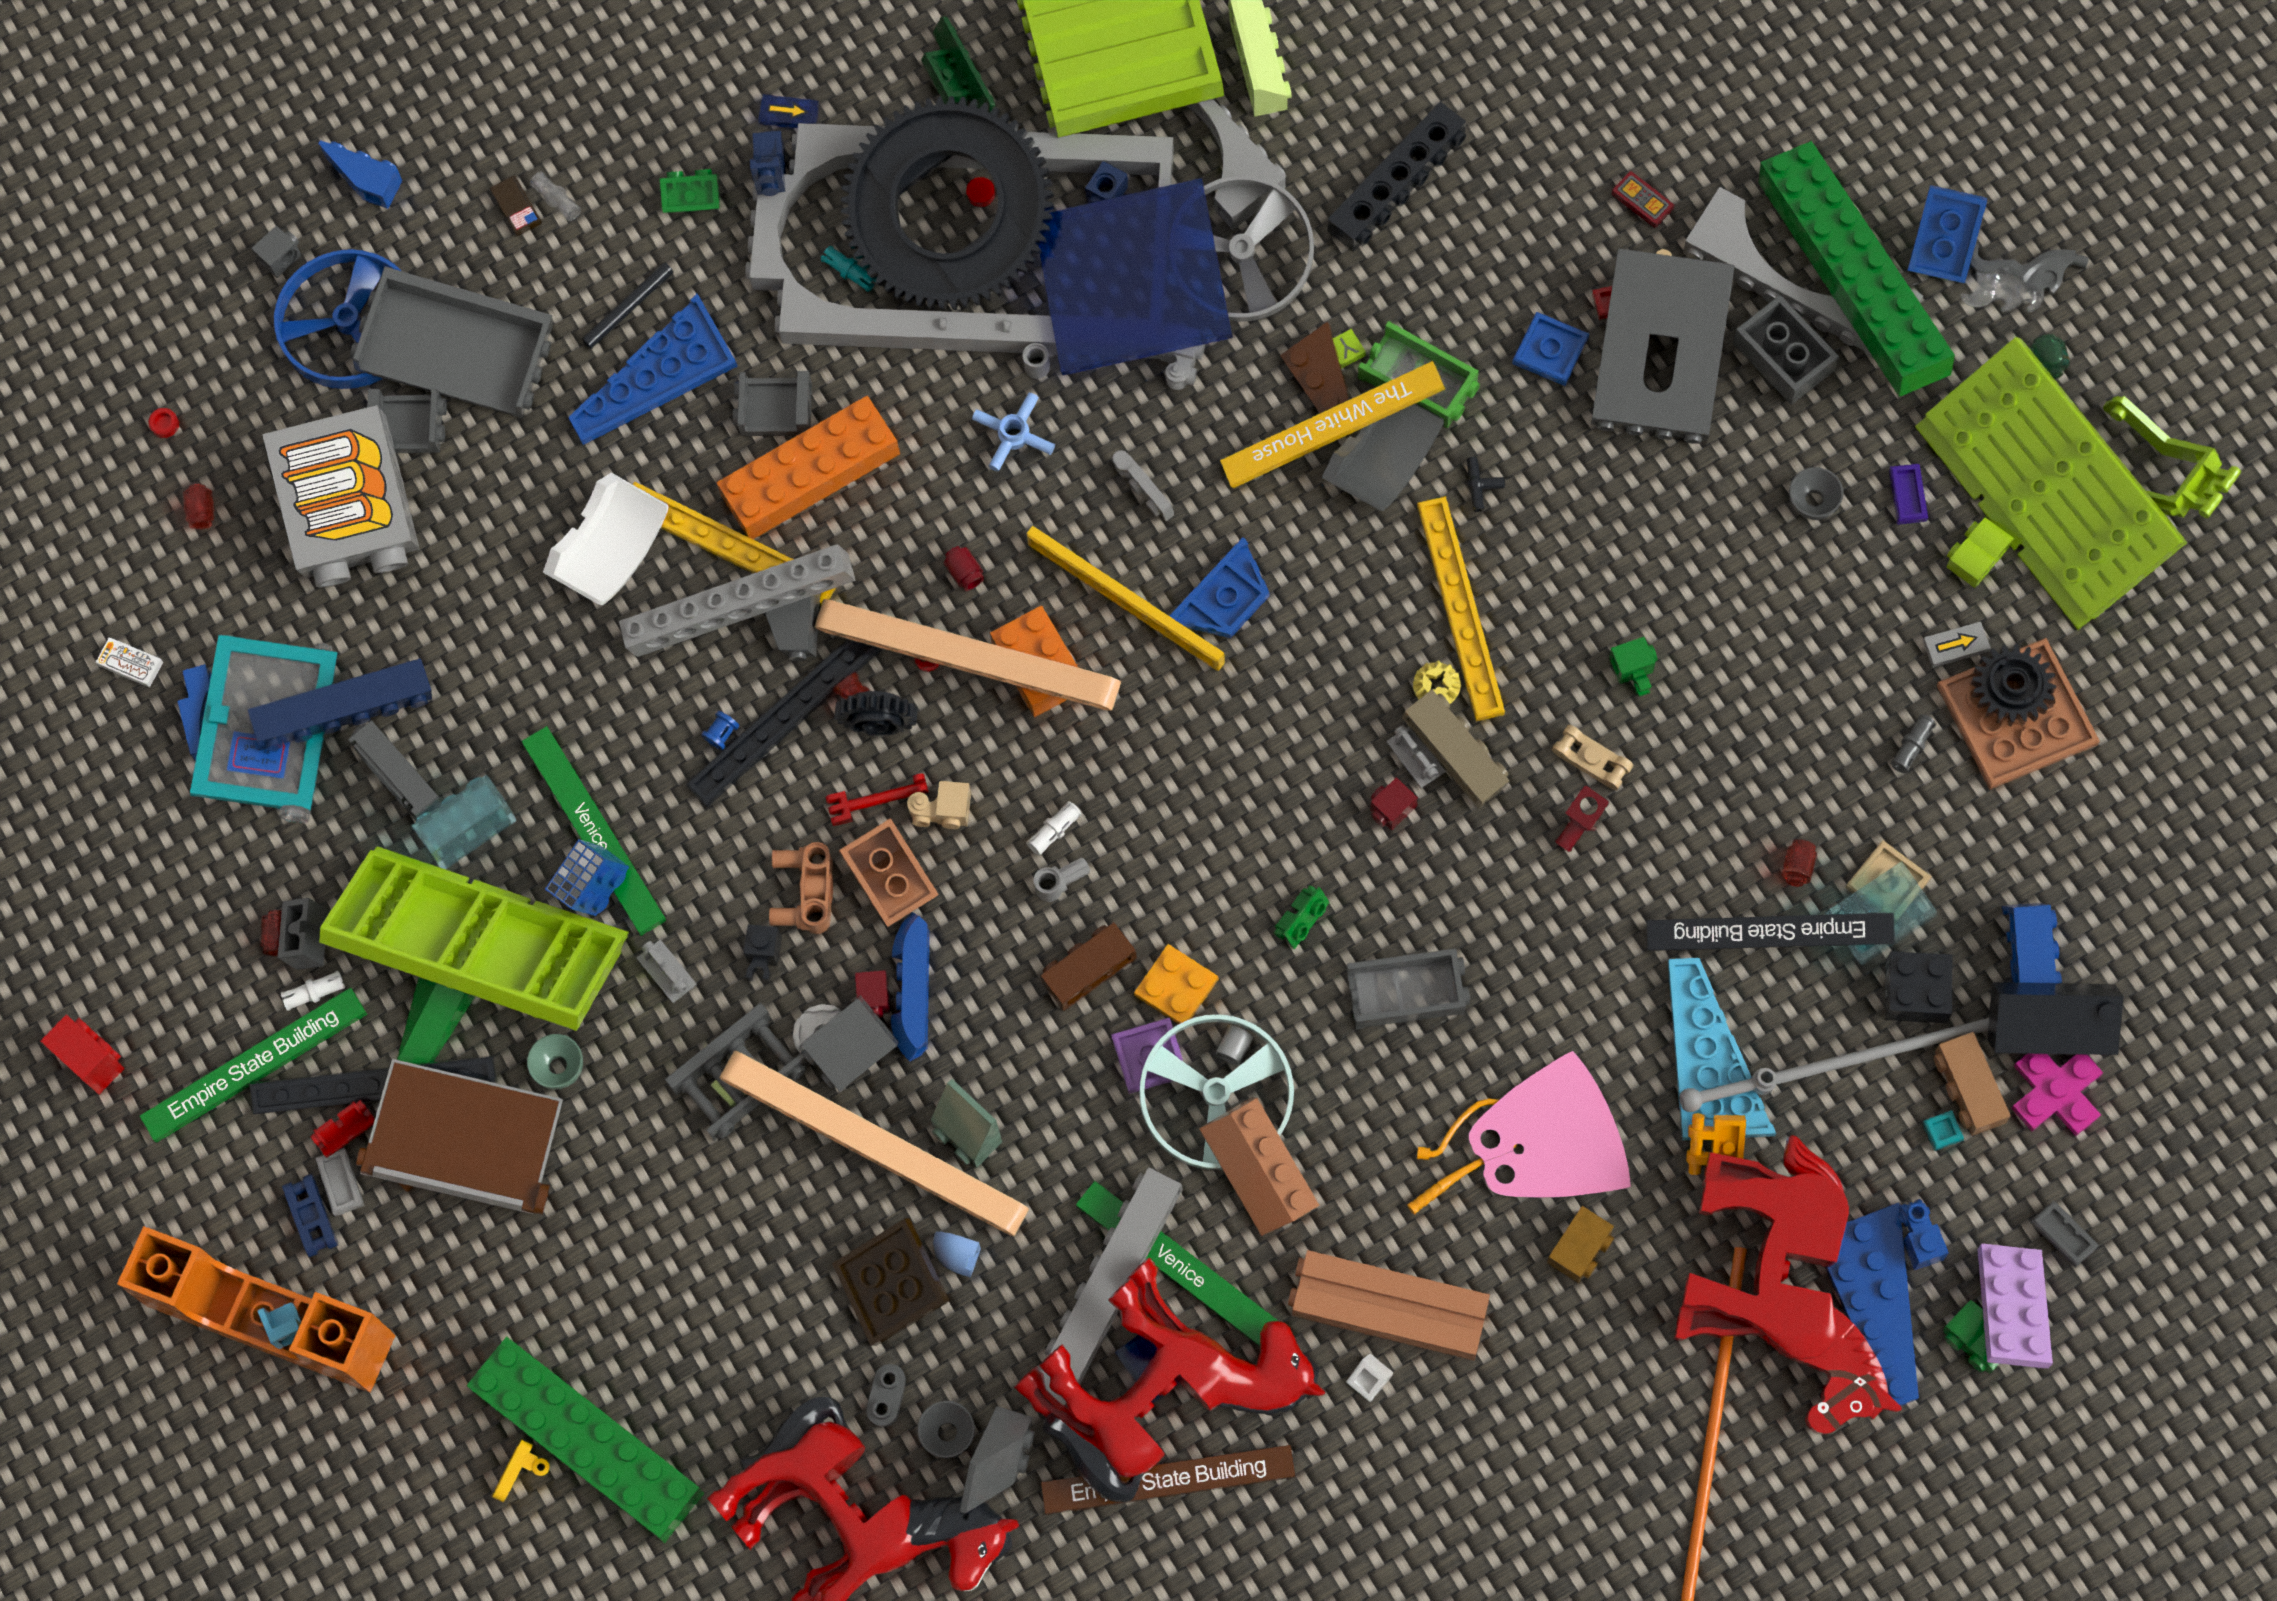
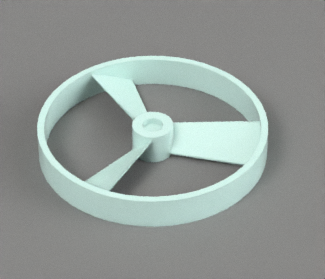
(1215, 1091)

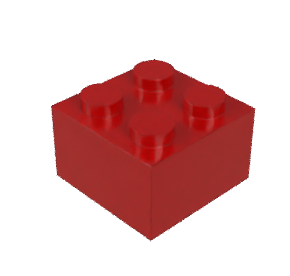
(84, 1052)

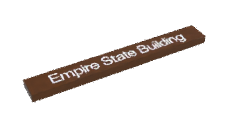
(1178, 1479)

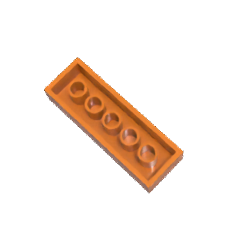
(808, 468)

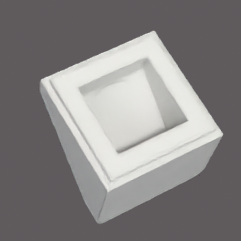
(1369, 1377)

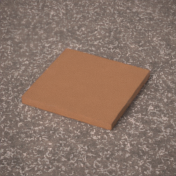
(2015, 751)

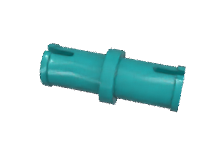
(848, 268)

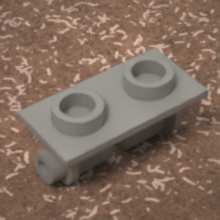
(1415, 756)
(666, 970)

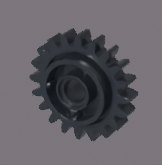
(2018, 667)
(876, 713)

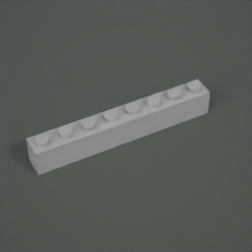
(1125, 1250)

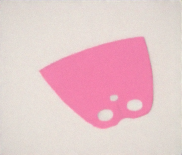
(1564, 1134)

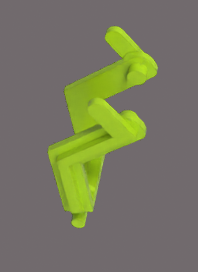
(2203, 483)

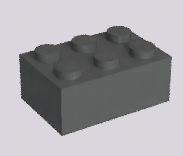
(1785, 349)

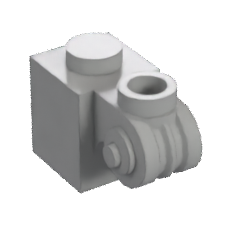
(1182, 370)

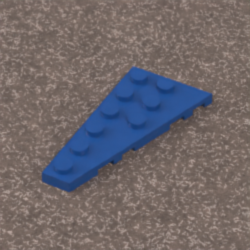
(664, 368)
(1875, 1295)

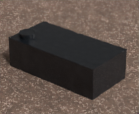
(2055, 1018)

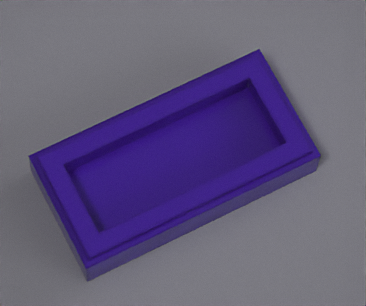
(1908, 494)

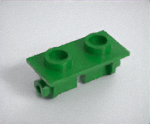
(1310, 905)

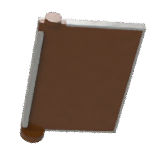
(462, 1137)

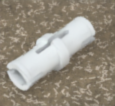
(1054, 828)
(312, 990)

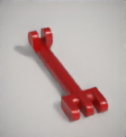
(846, 806)

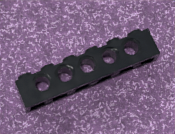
(1440, 123)

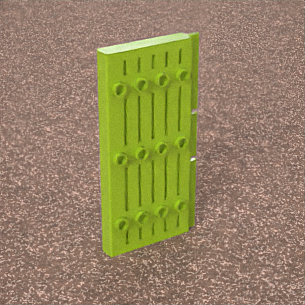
(2050, 483)
(473, 937)

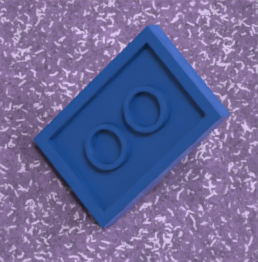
(1947, 234)

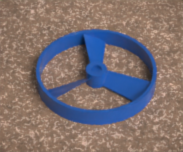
(346, 316)

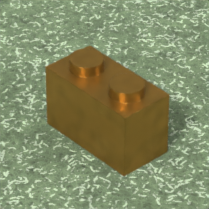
(1581, 1244)

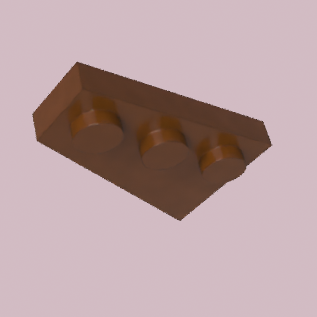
(1318, 369)

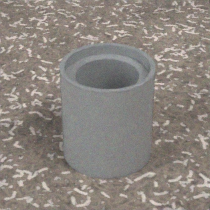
(1033, 351)
(1234, 1045)

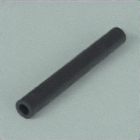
(626, 306)

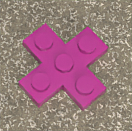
(2057, 1091)

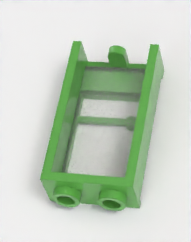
(1403, 352)

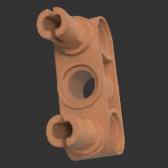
(815, 888)

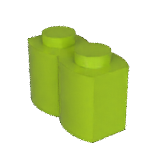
(1979, 552)

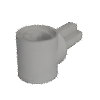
(1062, 878)

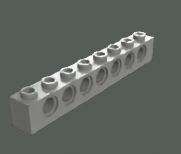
(737, 600)

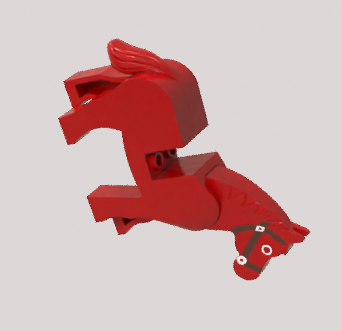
(1800, 1323)

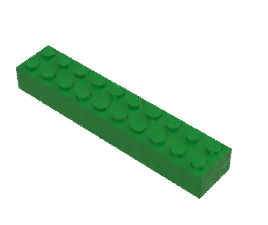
(1856, 269)

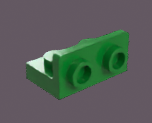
(690, 192)

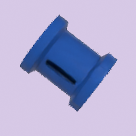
(720, 730)

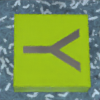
(1348, 348)

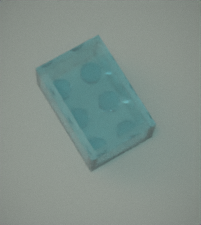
(464, 822)
(1889, 893)

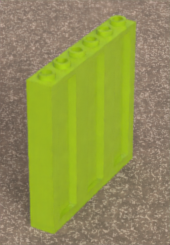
(1119, 59)

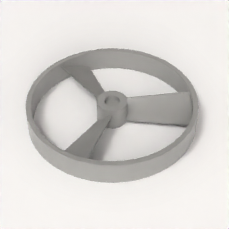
(1242, 246)

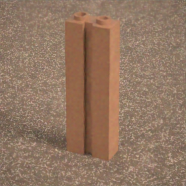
(1389, 1304)

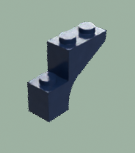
(768, 163)

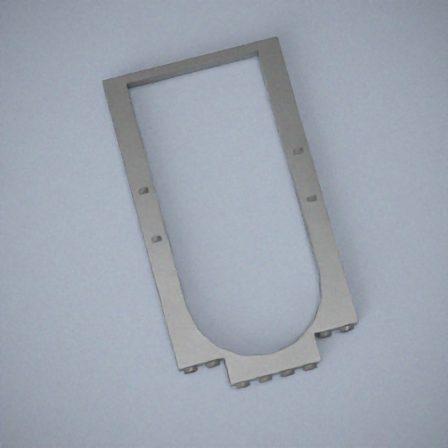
(812, 321)

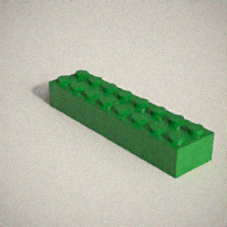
(585, 1439)

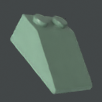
(965, 1125)

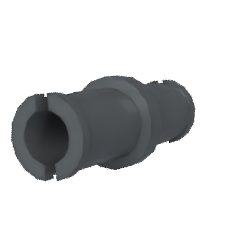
(1913, 743)

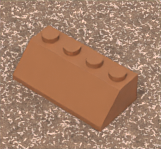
(1259, 1166)

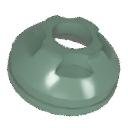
(547, 1050)

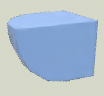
(956, 1252)

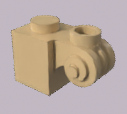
(948, 809)

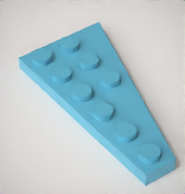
(1708, 1051)

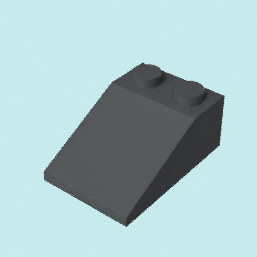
(998, 1457)

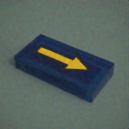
(787, 111)

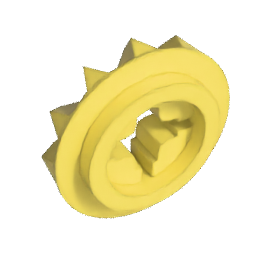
(1451, 680)

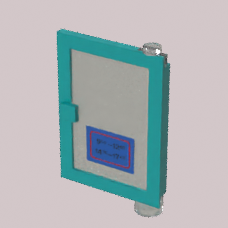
(228, 755)

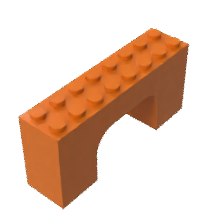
(218, 1298)

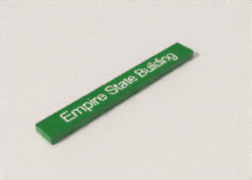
(253, 1065)

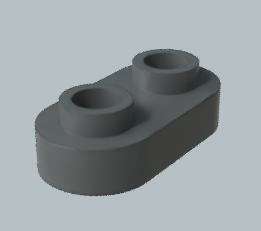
(886, 1395)

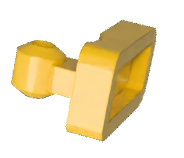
(520, 1459)

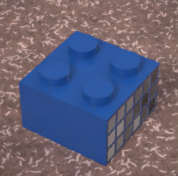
(587, 878)

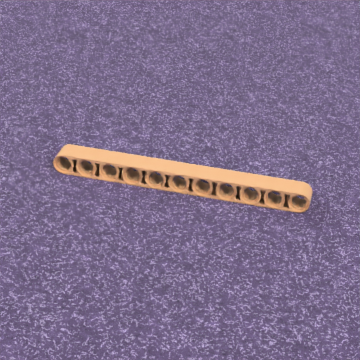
(968, 654)
(874, 1143)

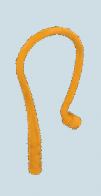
(1425, 1153)

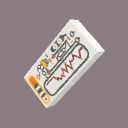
(129, 662)

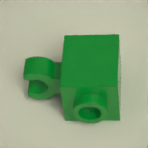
(1634, 662)

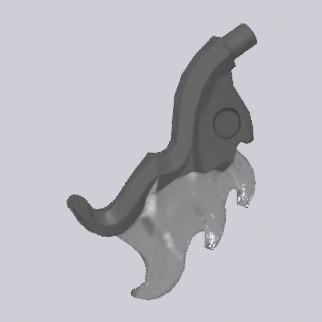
(2020, 283)

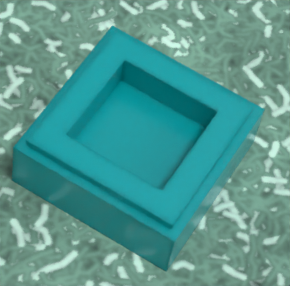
(1943, 1130)

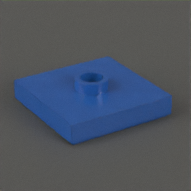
(1550, 349)

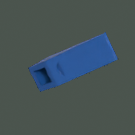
(370, 179)

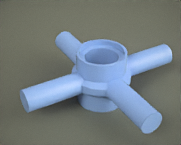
(1013, 442)

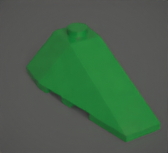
(431, 1020)

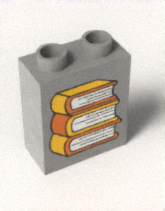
(341, 495)

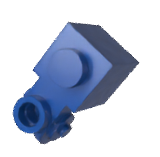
(1924, 1240)

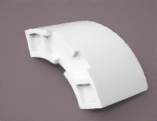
(609, 542)

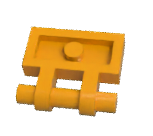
(1726, 1137)

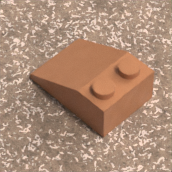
(888, 872)

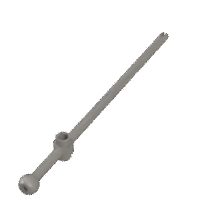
(1692, 1099)

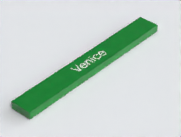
(591, 825)
(1184, 1269)

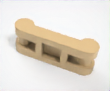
(1592, 758)

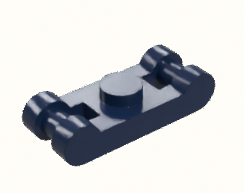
(310, 1215)

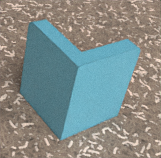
(281, 1324)

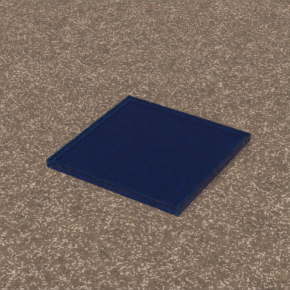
(1133, 277)

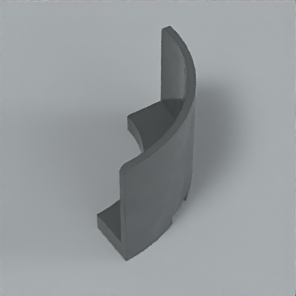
(1384, 455)

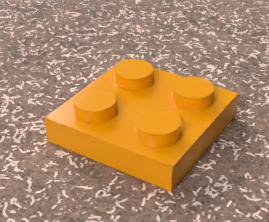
(1176, 985)

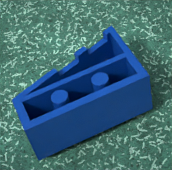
(2032, 943)

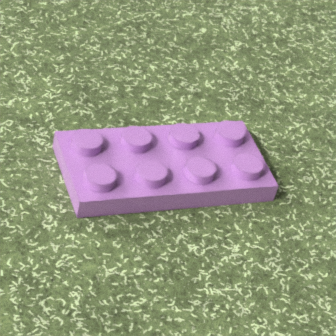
(2014, 1306)

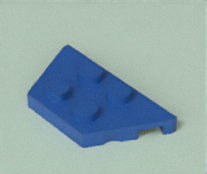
(1225, 595)

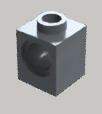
(277, 251)

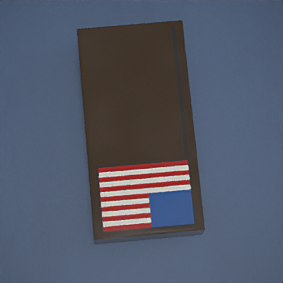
(515, 205)

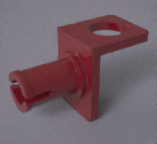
(1578, 820)

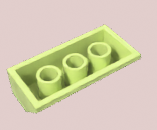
(1258, 56)

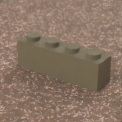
(1455, 748)

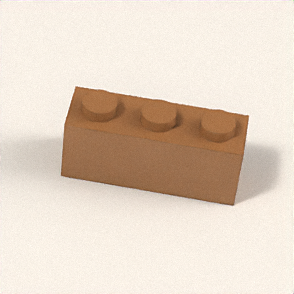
(1971, 1084)

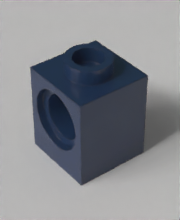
(1106, 177)

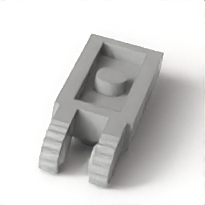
(1142, 483)

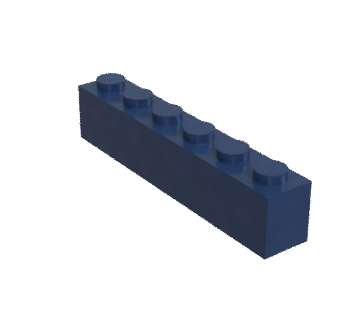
(340, 705)

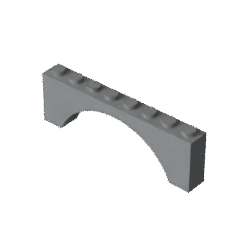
(1239, 158)
(1724, 238)

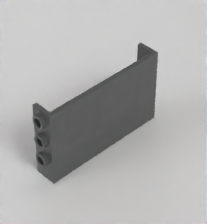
(453, 342)

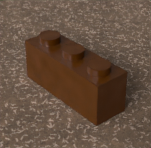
(1088, 965)

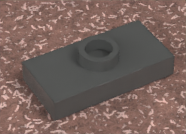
(2064, 1234)

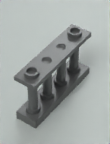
(709, 1061)

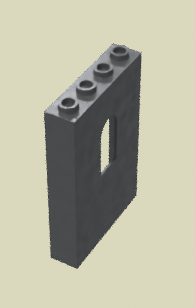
(1669, 300)

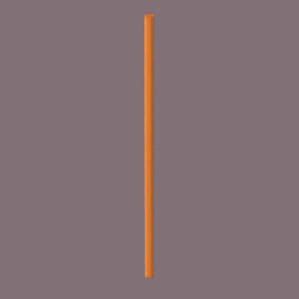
(1711, 1442)

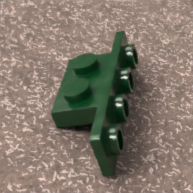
(953, 69)

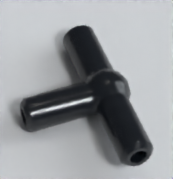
(1477, 484)

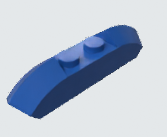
(911, 1024)

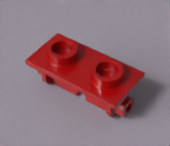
(351, 1123)

